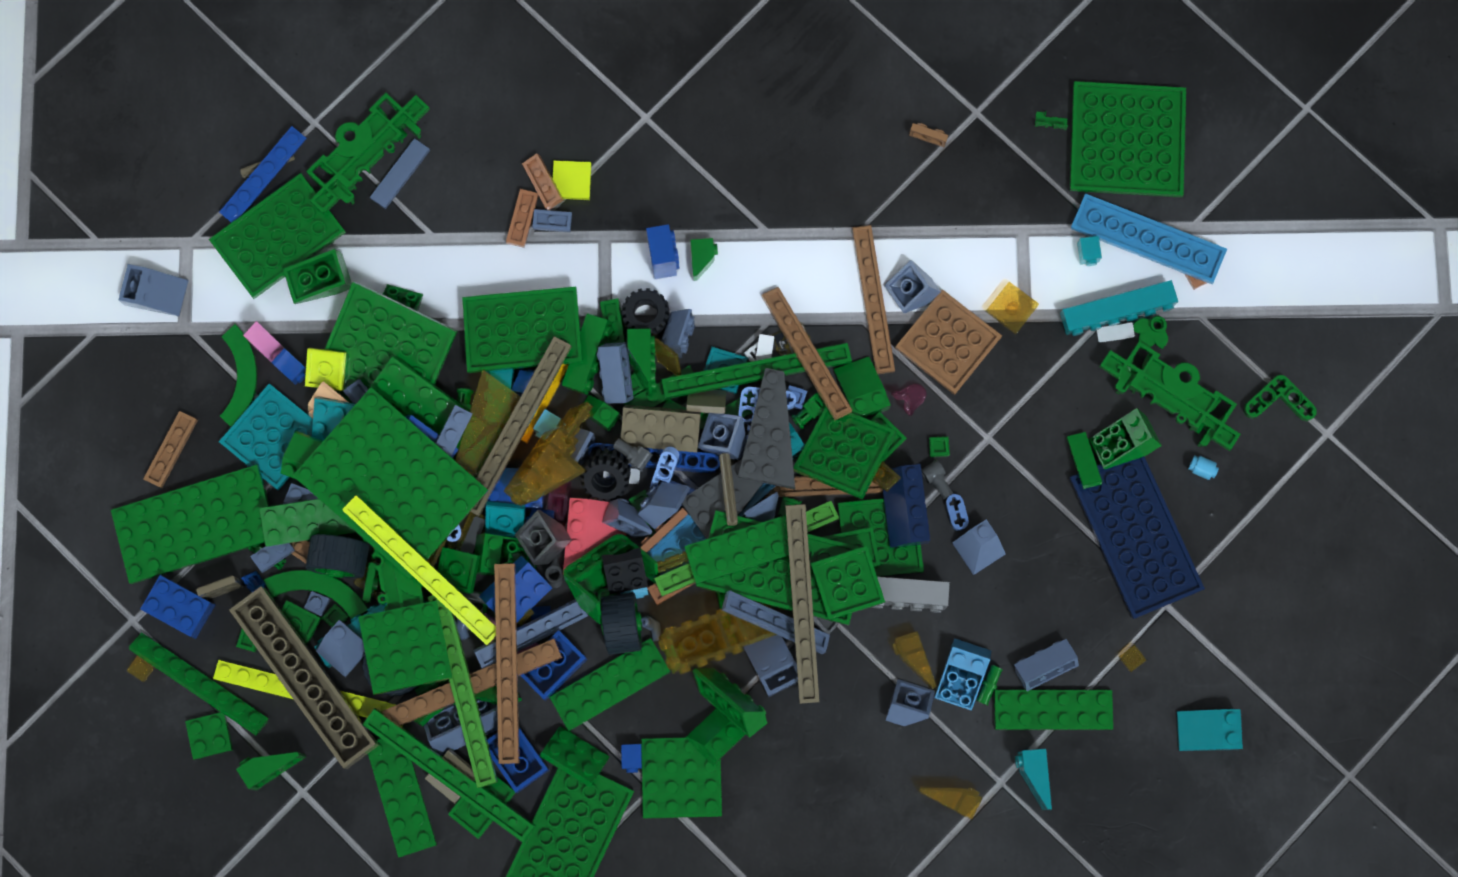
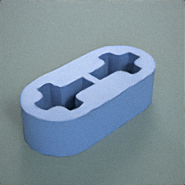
(961, 511)

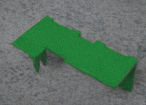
(1054, 122)

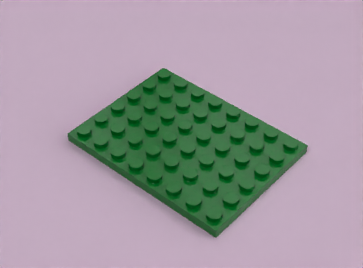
(395, 473)

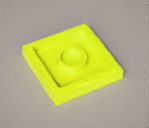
(573, 179)
(326, 367)

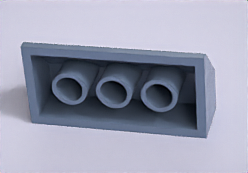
(445, 729)

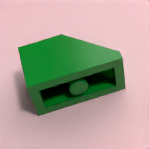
(702, 255)
(602, 413)

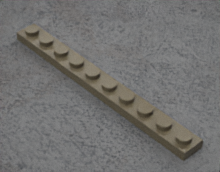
(521, 418)
(802, 603)

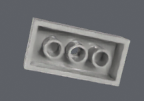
(914, 594)

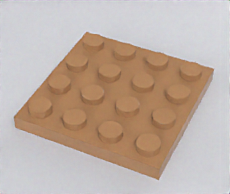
(948, 342)

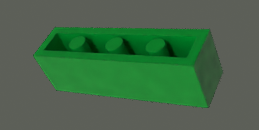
(593, 334)

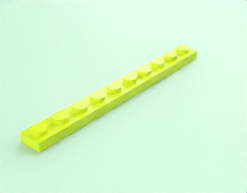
(421, 569)
(271, 684)

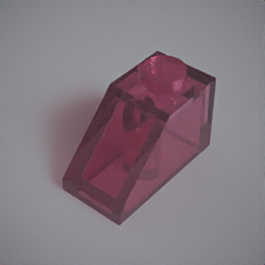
(559, 502)

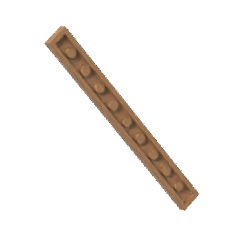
(506, 664)
(481, 681)

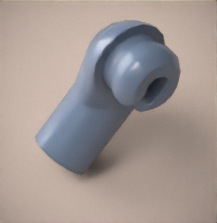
(653, 626)
(463, 632)

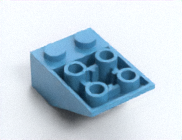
(963, 674)

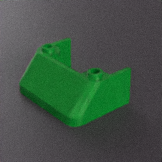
(588, 574)

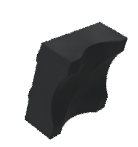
(624, 571)

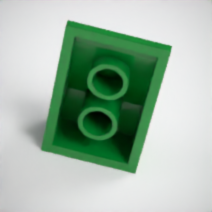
(318, 277)
(862, 388)
(261, 770)

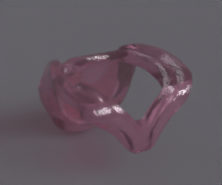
(913, 395)

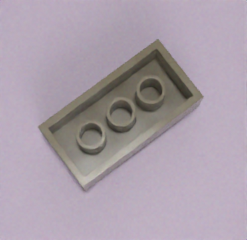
(660, 428)

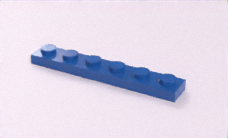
(263, 174)

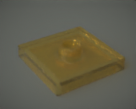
(1012, 307)

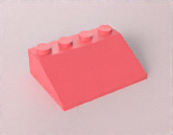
(586, 528)

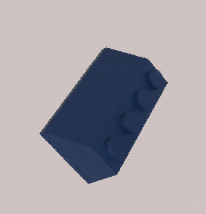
(907, 509)

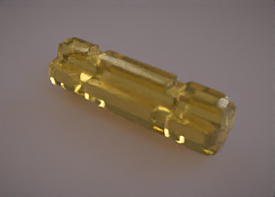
(672, 561)

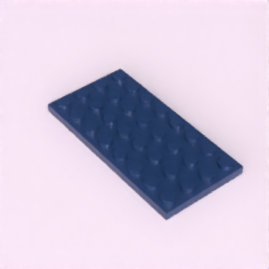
(1138, 537)

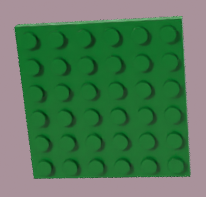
(1128, 139)
(378, 327)

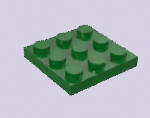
(847, 583)

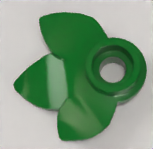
(1149, 334)

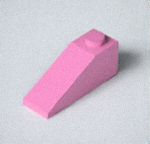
(263, 341)

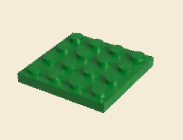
(845, 452)
(872, 513)
(405, 647)
(679, 780)

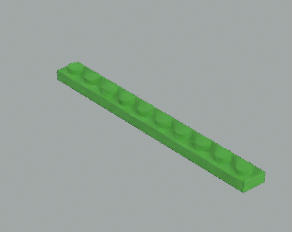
(683, 575)
(466, 701)

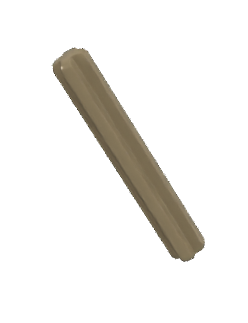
(728, 489)

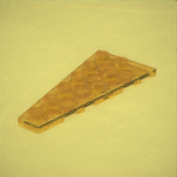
(490, 413)

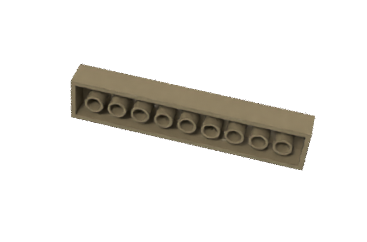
(304, 677)

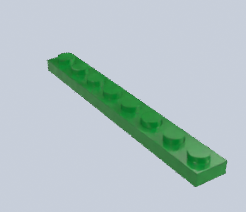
(198, 684)

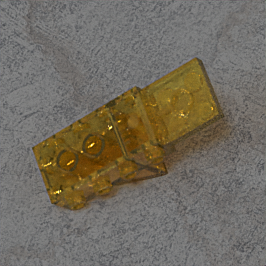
(550, 460)
(708, 640)

